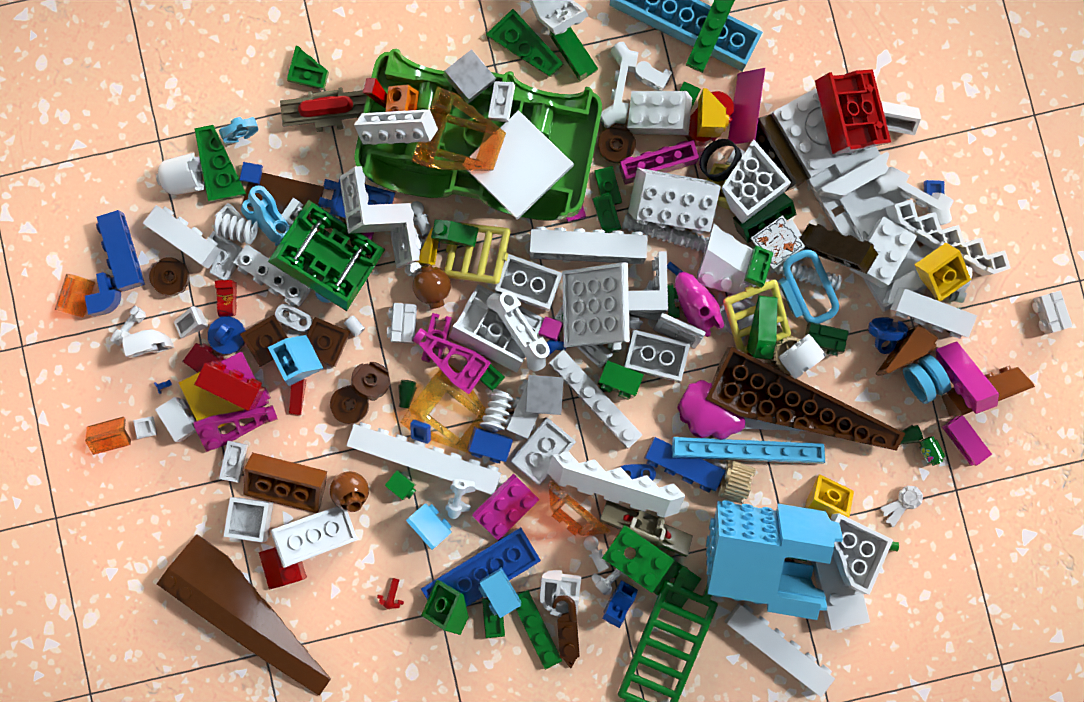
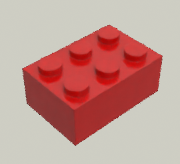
(230, 385)

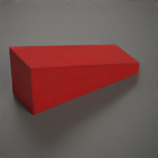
(375, 91)
(297, 397)

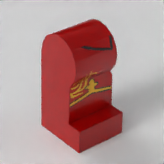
(226, 297)

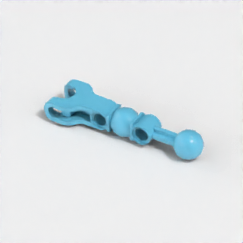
(268, 218)

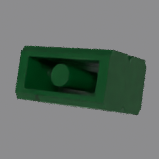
(828, 338)

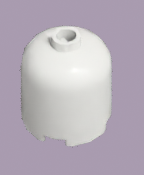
(181, 175)

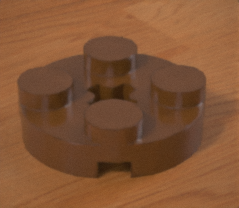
(610, 135)
(176, 285)
(363, 388)
(339, 409)

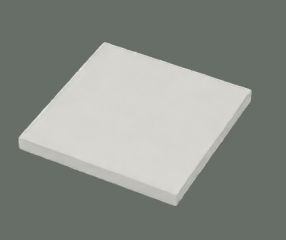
(524, 167)
(596, 305)

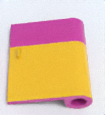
(207, 404)

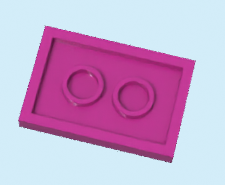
(505, 507)

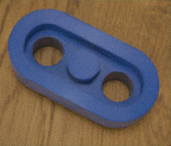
(636, 470)

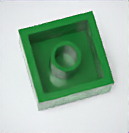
(620, 379)

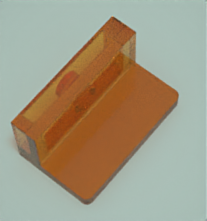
(72, 295)
(107, 435)

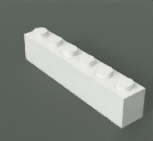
(595, 399)
(780, 650)

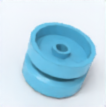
(927, 378)

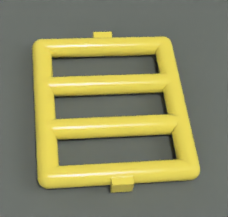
(480, 277)
(734, 317)

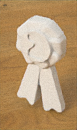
(908, 498)

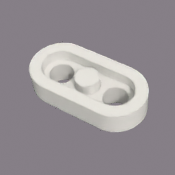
(294, 317)

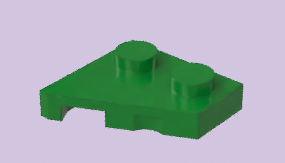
(306, 71)

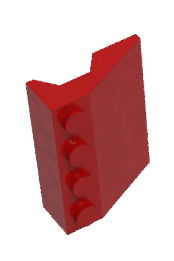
(852, 111)

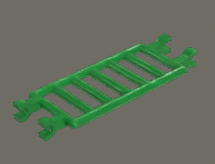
(645, 639)

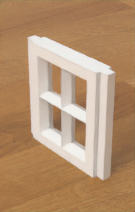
(679, 330)

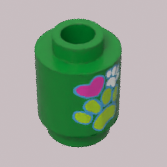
(931, 450)

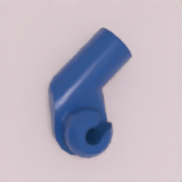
(553, 345)

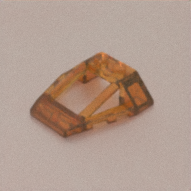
(488, 149)
(558, 499)

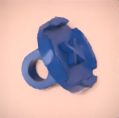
(886, 330)
(225, 335)

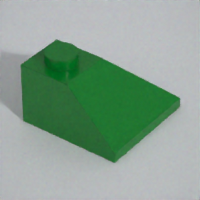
(446, 608)

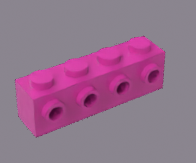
(663, 160)
(967, 378)

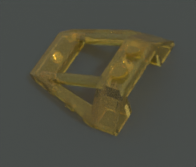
(431, 397)

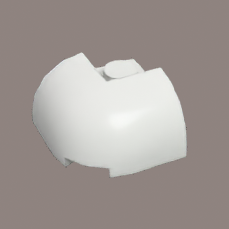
(146, 342)
(558, 584)

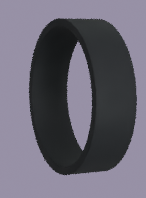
(709, 150)

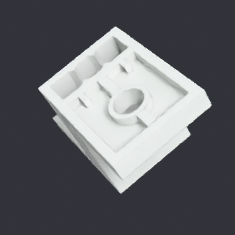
(558, 14)
(379, 218)
(649, 301)

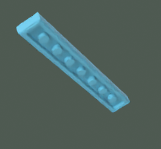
(748, 450)

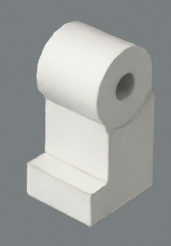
(651, 77)

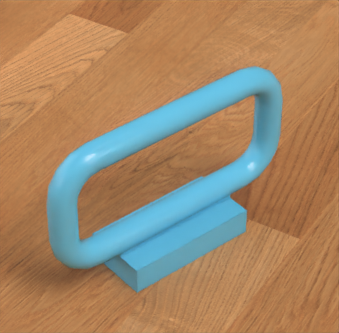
(793, 295)

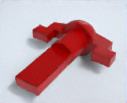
(389, 603)

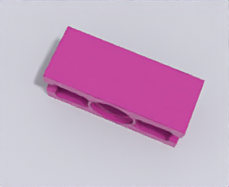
(445, 333)
(966, 440)

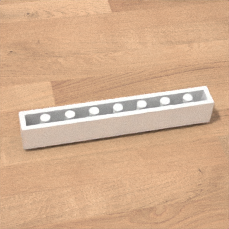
(422, 458)

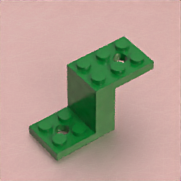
(649, 566)

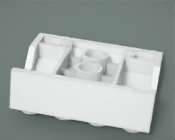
(487, 334)

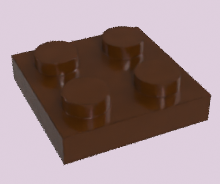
(261, 337)
(327, 340)

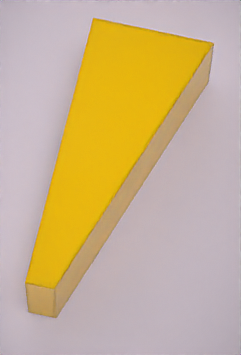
(429, 250)

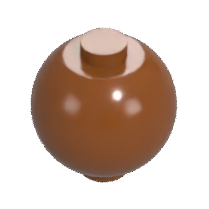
(432, 286)
(349, 491)

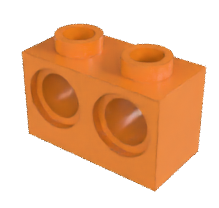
(401, 98)

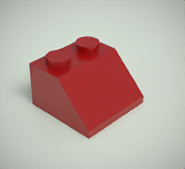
(275, 573)

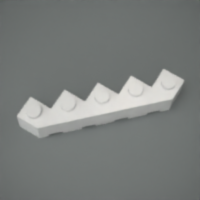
(930, 233)
(615, 485)

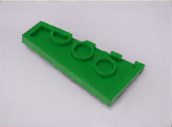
(522, 41)
(217, 169)

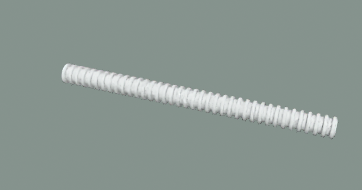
(699, 243)

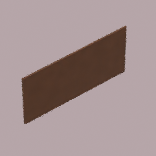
(286, 189)

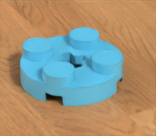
(238, 129)

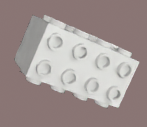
(673, 200)

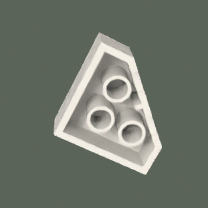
(859, 554)

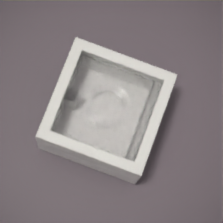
(248, 519)

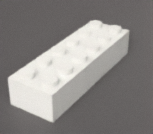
(588, 246)

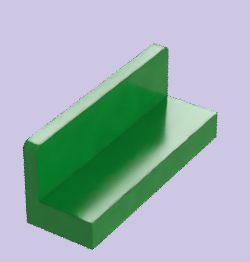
(574, 53)

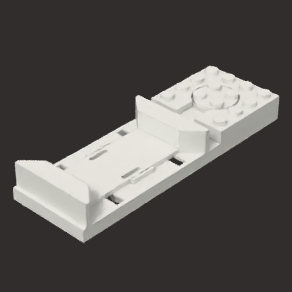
(848, 182)

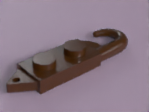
(568, 631)

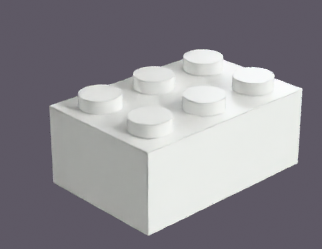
(659, 112)
(892, 245)
(529, 282)
(657, 356)

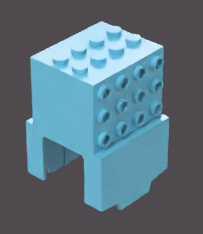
(749, 554)

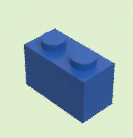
(490, 445)

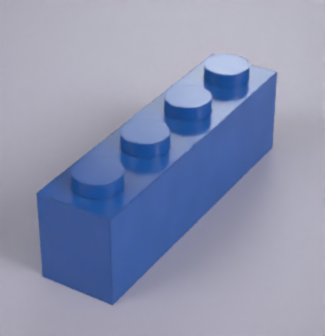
(120, 251)
(690, 469)

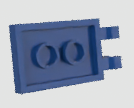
(336, 204)

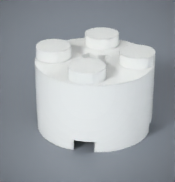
(802, 356)

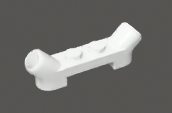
(627, 61)
(897, 180)
(533, 348)

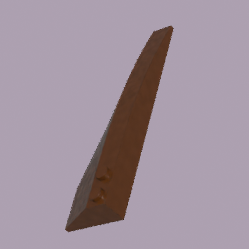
(772, 396)
(220, 593)

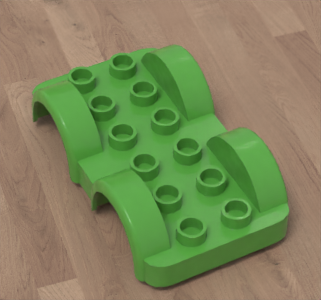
(565, 119)

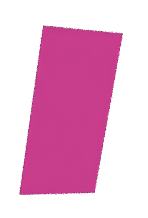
(746, 106)

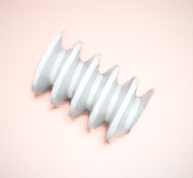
(234, 229)
(496, 411)

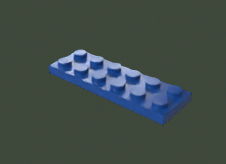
(511, 553)

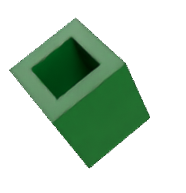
(401, 485)

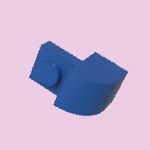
(106, 300)
(619, 604)

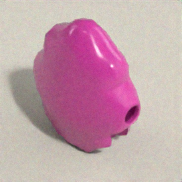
(697, 303)
(706, 417)

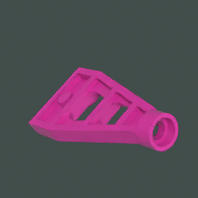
(472, 371)
(212, 438)

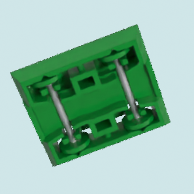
(325, 257)

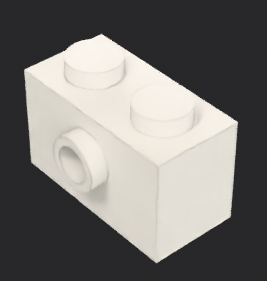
(901, 118)

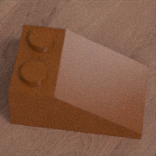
(915, 345)

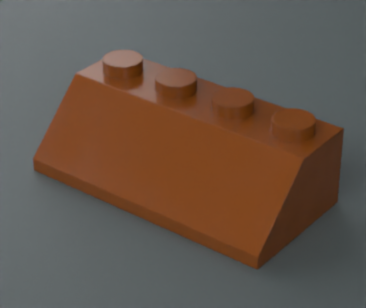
(1007, 383)
(284, 482)

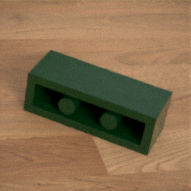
(780, 206)

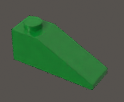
(763, 328)

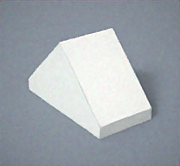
(190, 322)

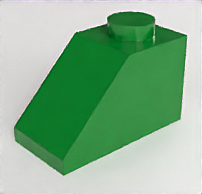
(454, 233)

